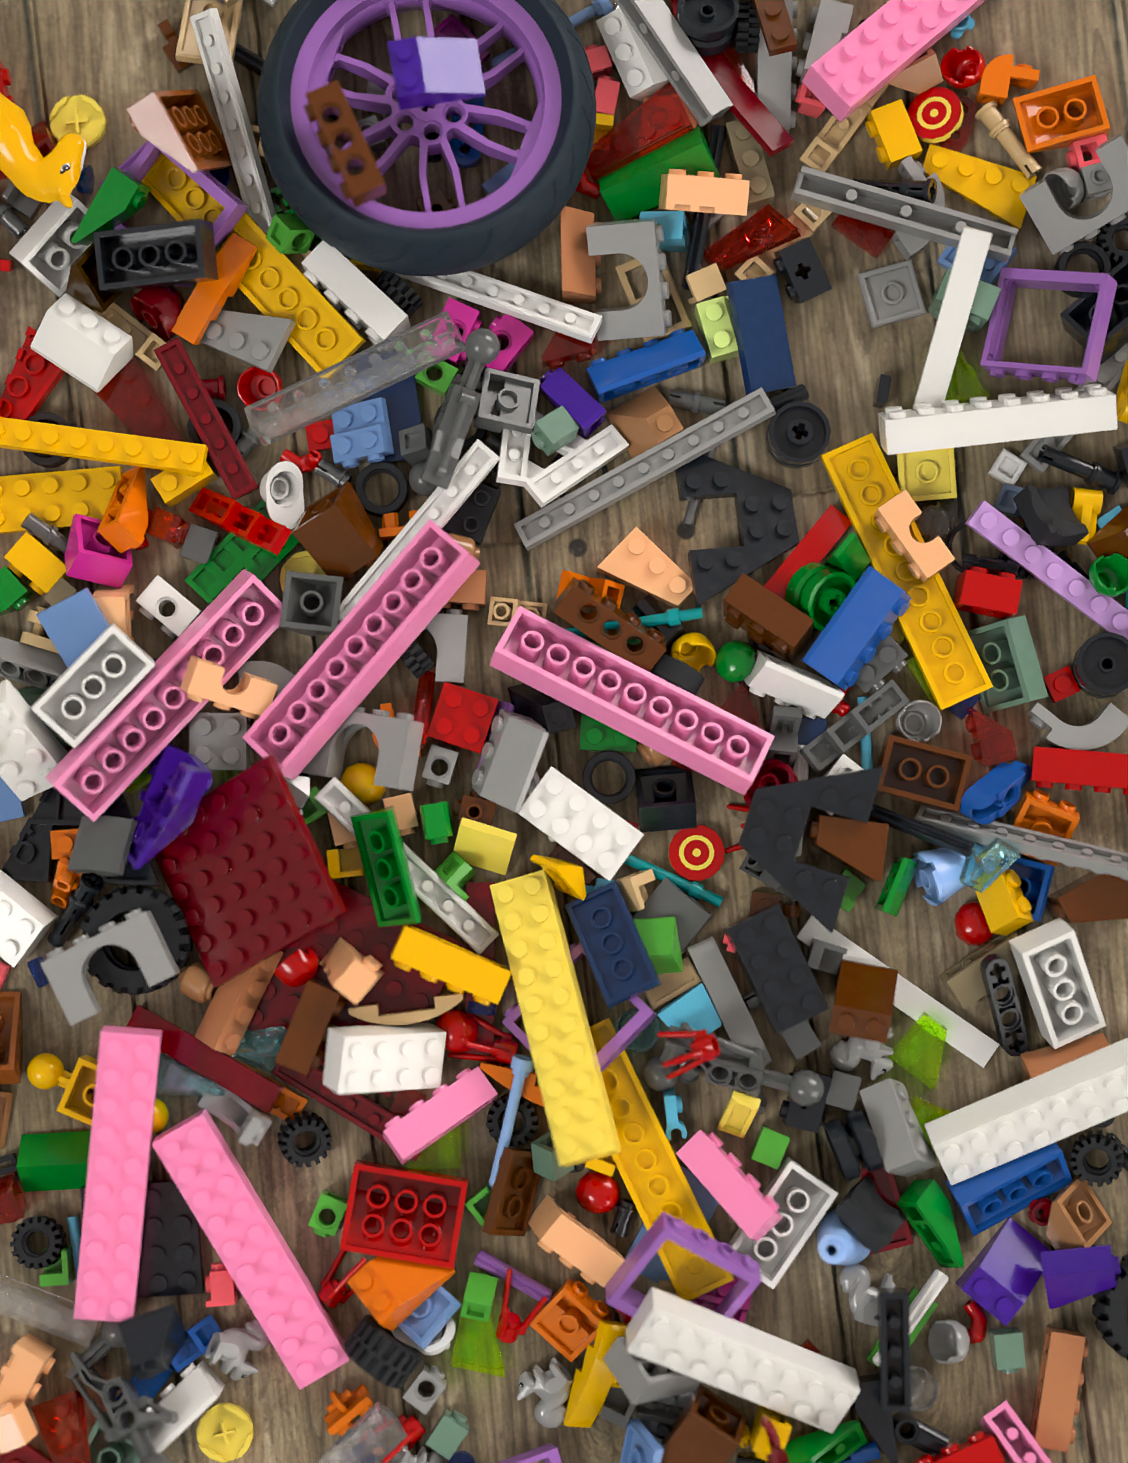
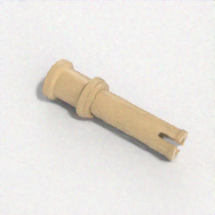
(1001, 129)

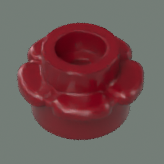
(1035, 1206)

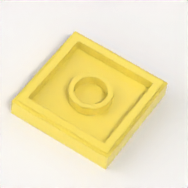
(927, 474)
(484, 845)

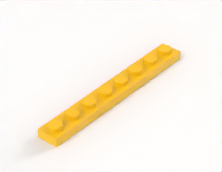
(103, 446)

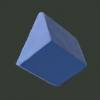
(1035, 883)

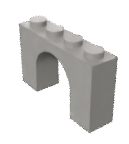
(1062, 228)
(642, 241)
(451, 639)
(398, 748)
(68, 968)

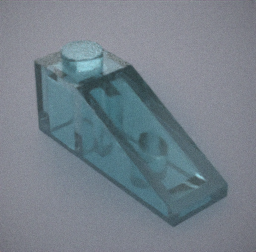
(181, 1081)

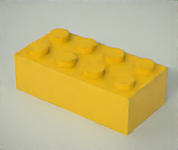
(450, 963)

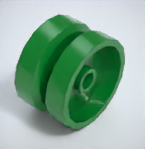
(818, 592)

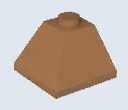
(920, 74)
(645, 421)
(1076, 1217)

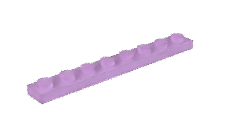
(1048, 568)

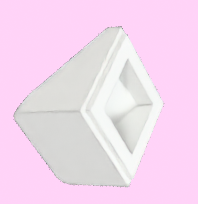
(300, 789)

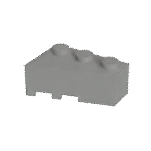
(830, 27)
(897, 1129)
(644, 1379)

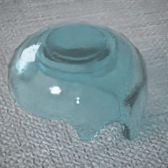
(646, 1039)

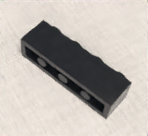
(894, 1350)

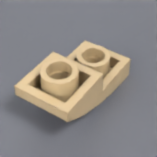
(503, 610)

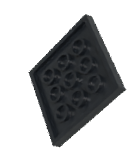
(170, 1244)

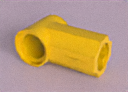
(1086, 506)

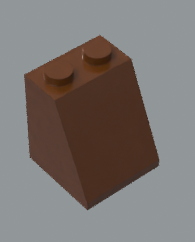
(339, 533)
(852, 843)
(1090, 899)
(864, 1001)
(704, 1431)

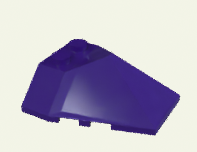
(169, 802)

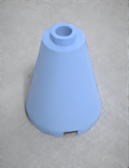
(939, 873)
(838, 1242)

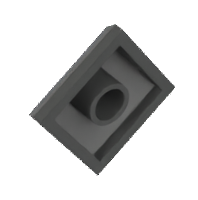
(311, 603)

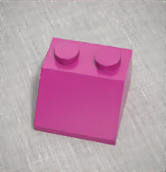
(92, 556)

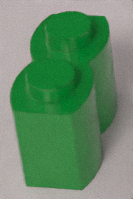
(436, 822)

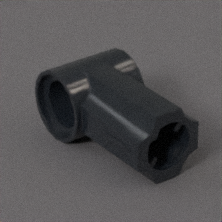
(649, 606)
(920, 1435)

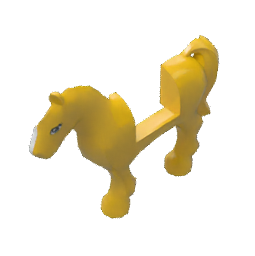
(21, 161)

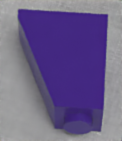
(565, 392)
(1078, 1273)

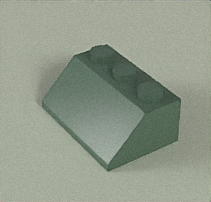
(1010, 663)

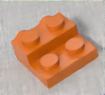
(1046, 816)
(570, 1319)

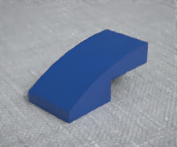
(196, 1343)

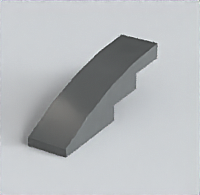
(854, 726)

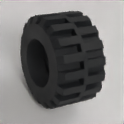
(381, 1353)

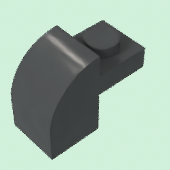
(784, 725)

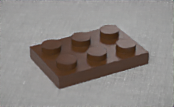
(512, 1194)

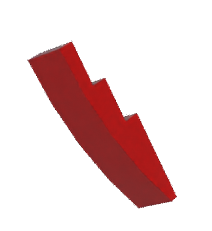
(240, 520)
(810, 549)

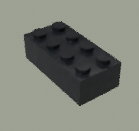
(155, 255)
(1079, 315)
(776, 969)

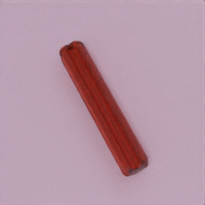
(424, 702)

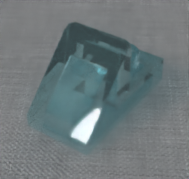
(987, 864)
(261, 1047)

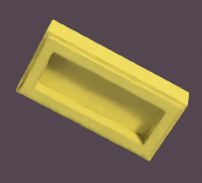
(738, 1114)

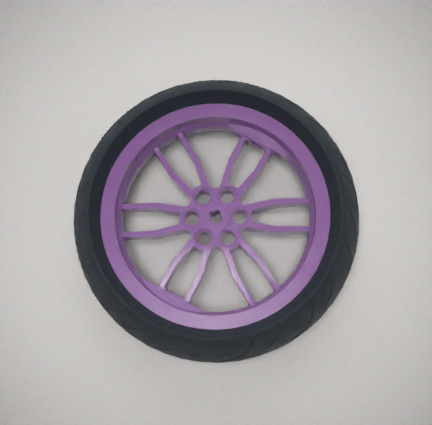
(429, 242)

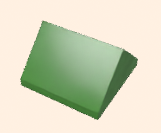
(662, 943)

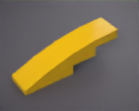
(594, 1379)

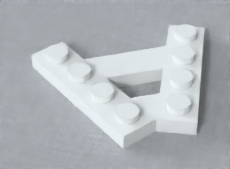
(578, 462)

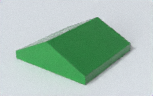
(896, 886)

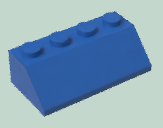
(646, 365)
(857, 629)
(1010, 1187)

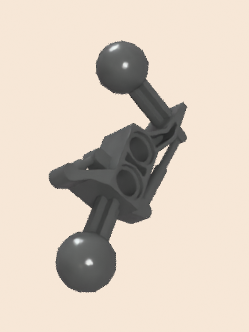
(455, 416)
(736, 1069)
(128, 1404)

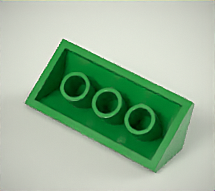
(637, 184)
(386, 867)
(53, 1160)

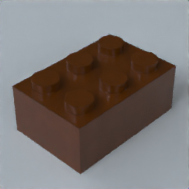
(767, 618)
(923, 773)
(310, 1026)

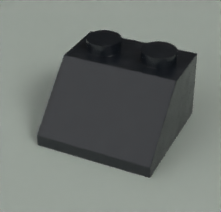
(665, 799)

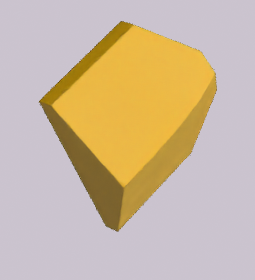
(566, 875)

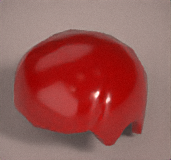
(962, 67)
(257, 384)
(972, 925)
(298, 968)
(458, 1030)
(597, 1192)

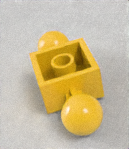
(47, 1071)

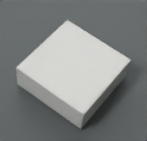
(1007, 467)

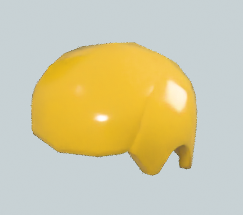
(694, 650)
(360, 781)

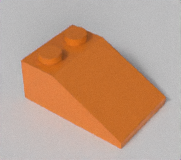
(1061, 115)
(396, 1287)

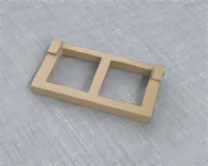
(634, 264)

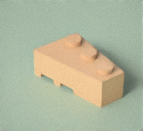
(704, 193)
(646, 568)
(116, 606)
(351, 970)
(574, 1243)
(24, 1370)

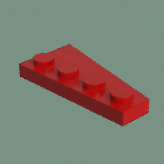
(29, 382)

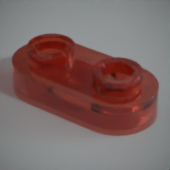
(965, 128)

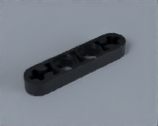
(1004, 1005)

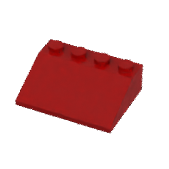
(404, 1214)

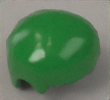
(1109, 575)
(735, 661)

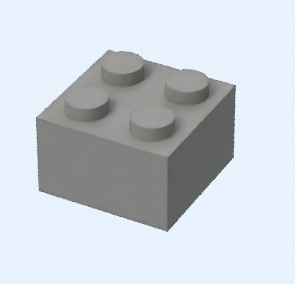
(219, 740)

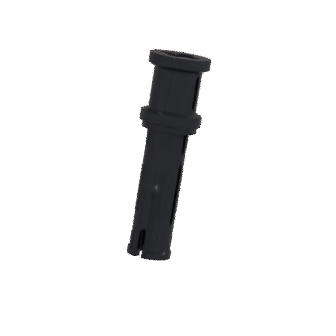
(907, 187)
(1092, 473)
(86, 893)

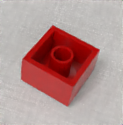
(987, 593)
(463, 718)

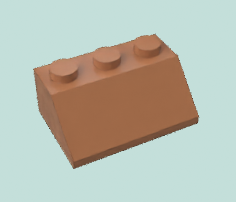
(577, 267)
(1046, 1059)

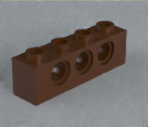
(331, 101)
(615, 640)

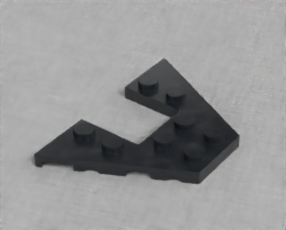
(763, 517)
(776, 828)
(32, 854)

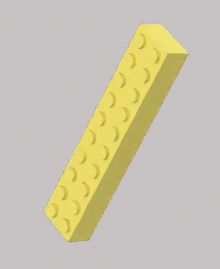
(555, 1019)

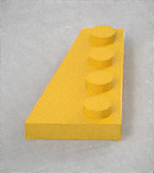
(980, 182)

